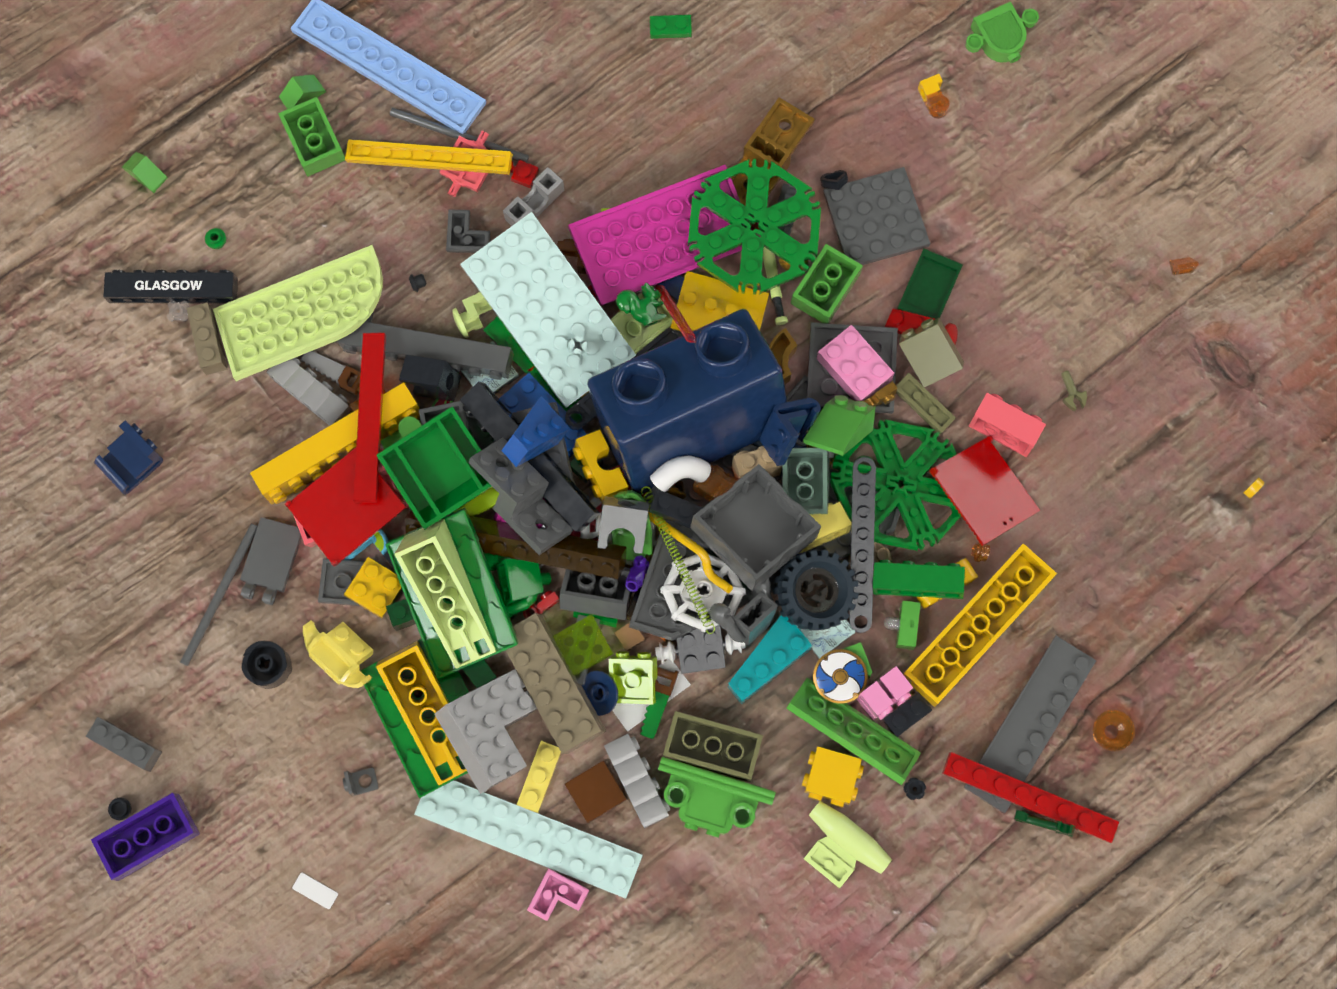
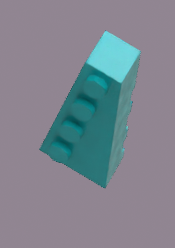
(772, 656)

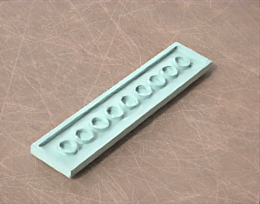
(531, 836)

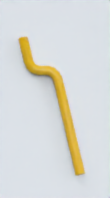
(700, 551)

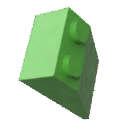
(841, 425)

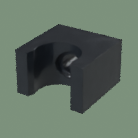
(430, 377)

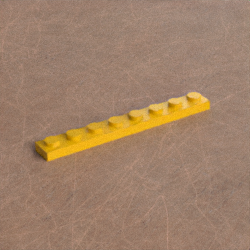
(429, 157)

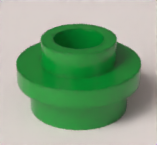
(217, 244)

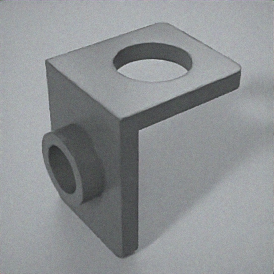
(352, 785)

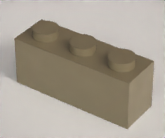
(206, 338)

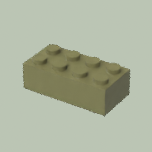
(712, 746)

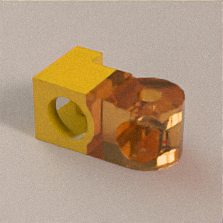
(933, 97)

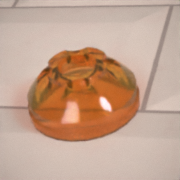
(1123, 724)

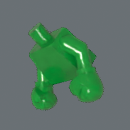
(518, 581)

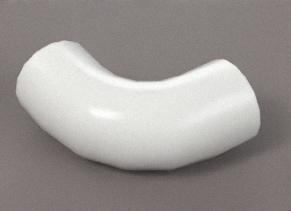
(680, 468)

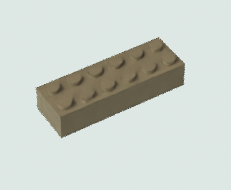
(553, 686)

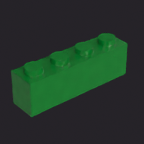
(918, 580)

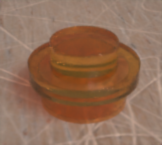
(980, 552)

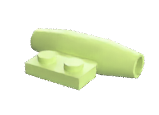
(844, 844)

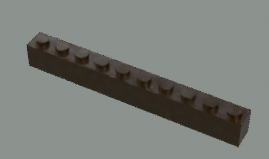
(570, 553)

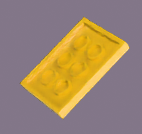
(709, 299)

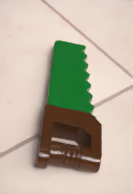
(655, 711)

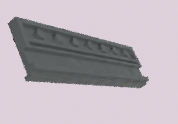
(1035, 715)

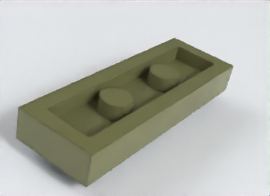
(924, 403)

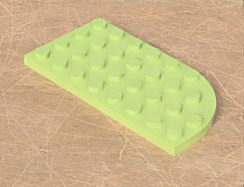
(300, 313)

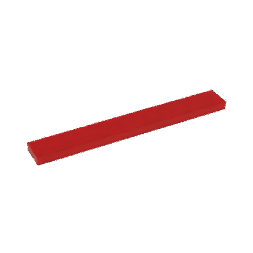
(369, 418)

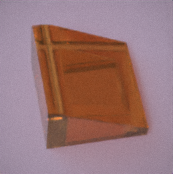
(1183, 266)

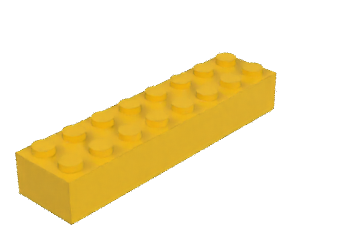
(323, 450)
(979, 625)

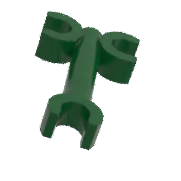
(1059, 827)

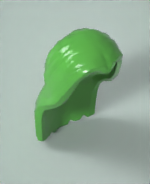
(625, 538)

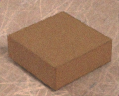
(629, 637)

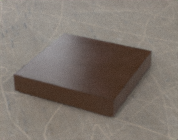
(595, 792)

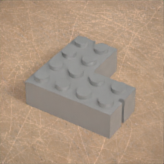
(478, 731)

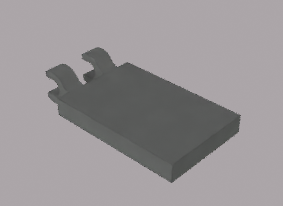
(270, 559)

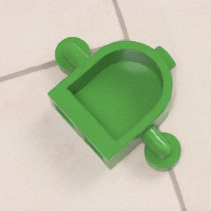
(1001, 32)

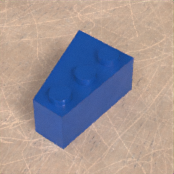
(536, 433)

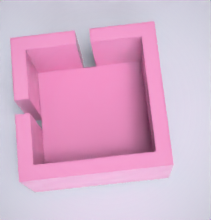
(883, 694)

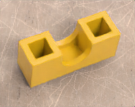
(590, 450)

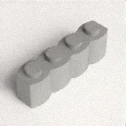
(309, 391)
(636, 781)

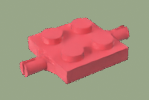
(471, 180)

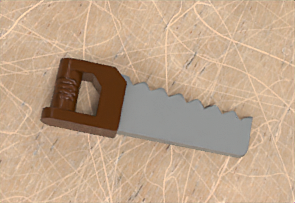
(333, 370)

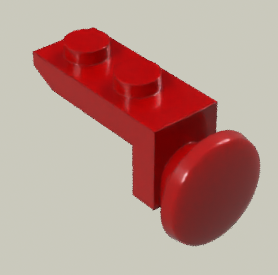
(906, 320)

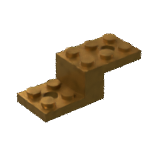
(773, 143)

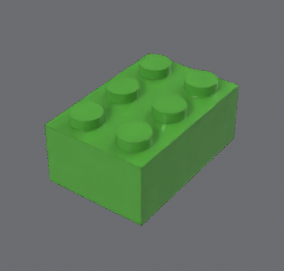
(312, 136)
(826, 284)

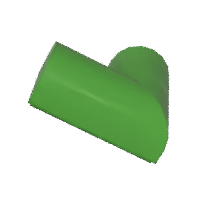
(406, 426)

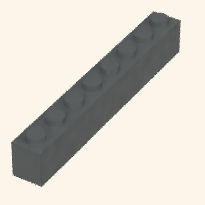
(460, 353)

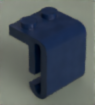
(784, 427)
(129, 459)

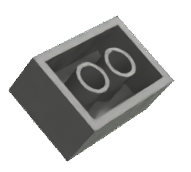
(595, 594)

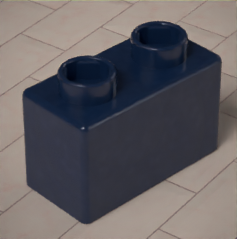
(689, 398)

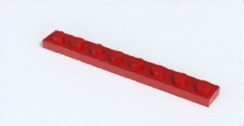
(1030, 797)

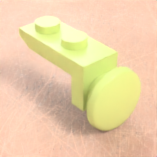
(470, 319)

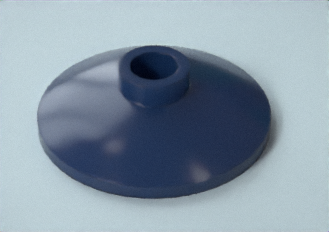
(594, 684)

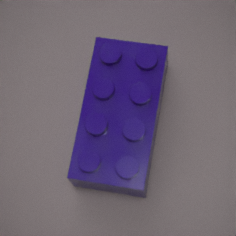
(145, 837)

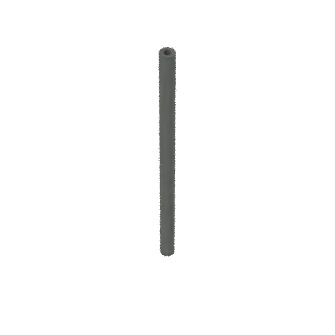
(452, 133)
(219, 594)

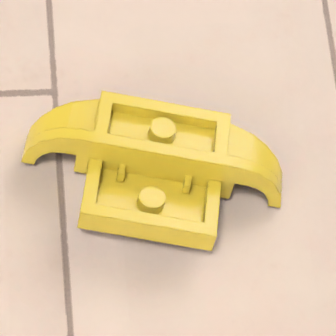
(338, 653)

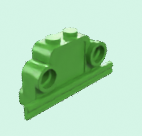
(711, 799)

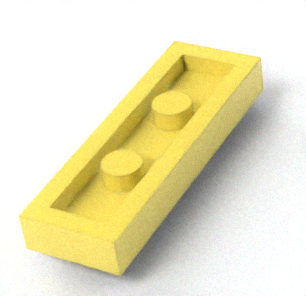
(539, 777)

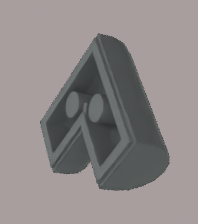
(459, 236)

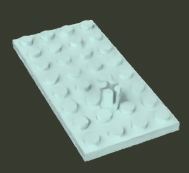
(547, 308)

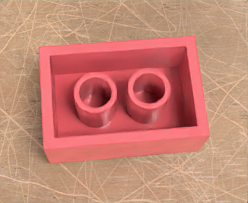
(1007, 424)

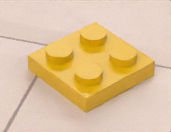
(374, 587)

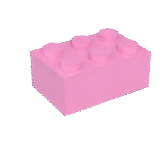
(855, 365)

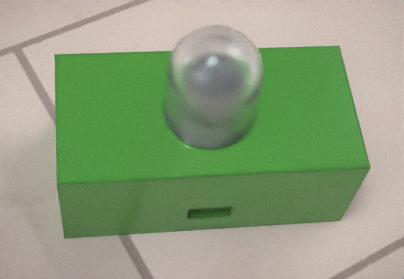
(905, 625)

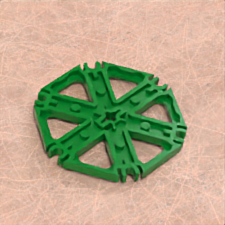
(754, 241)
(911, 472)

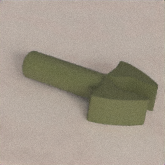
(1073, 393)

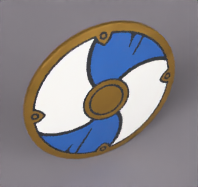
(840, 676)

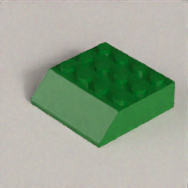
(434, 468)

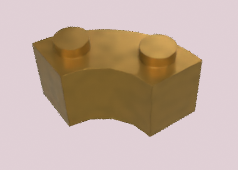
(784, 348)

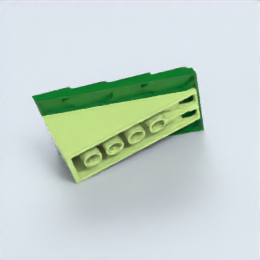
(451, 593)

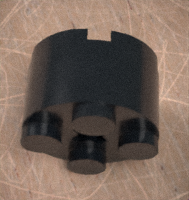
(279, 666)

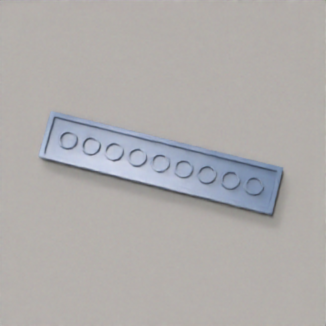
(388, 66)

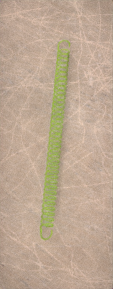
(679, 562)

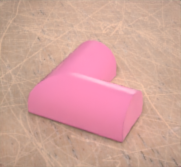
(555, 888)

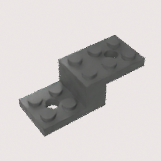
(521, 498)

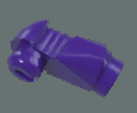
(637, 573)

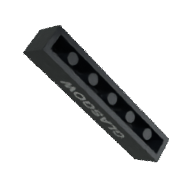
(170, 286)

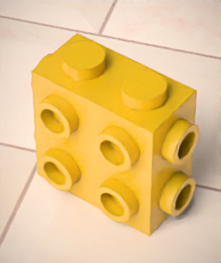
(832, 776)

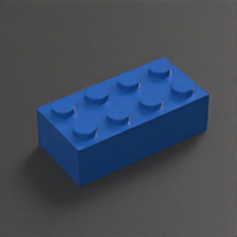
(525, 395)

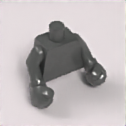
(751, 619)

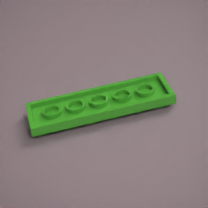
(855, 732)

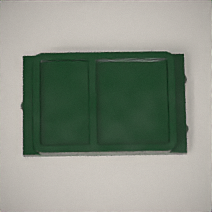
(930, 285)

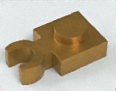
(884, 395)

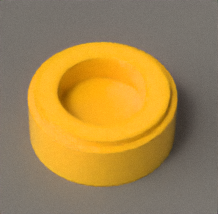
(1254, 487)

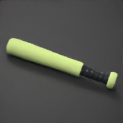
(776, 295)

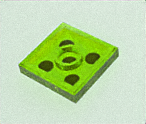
(583, 644)

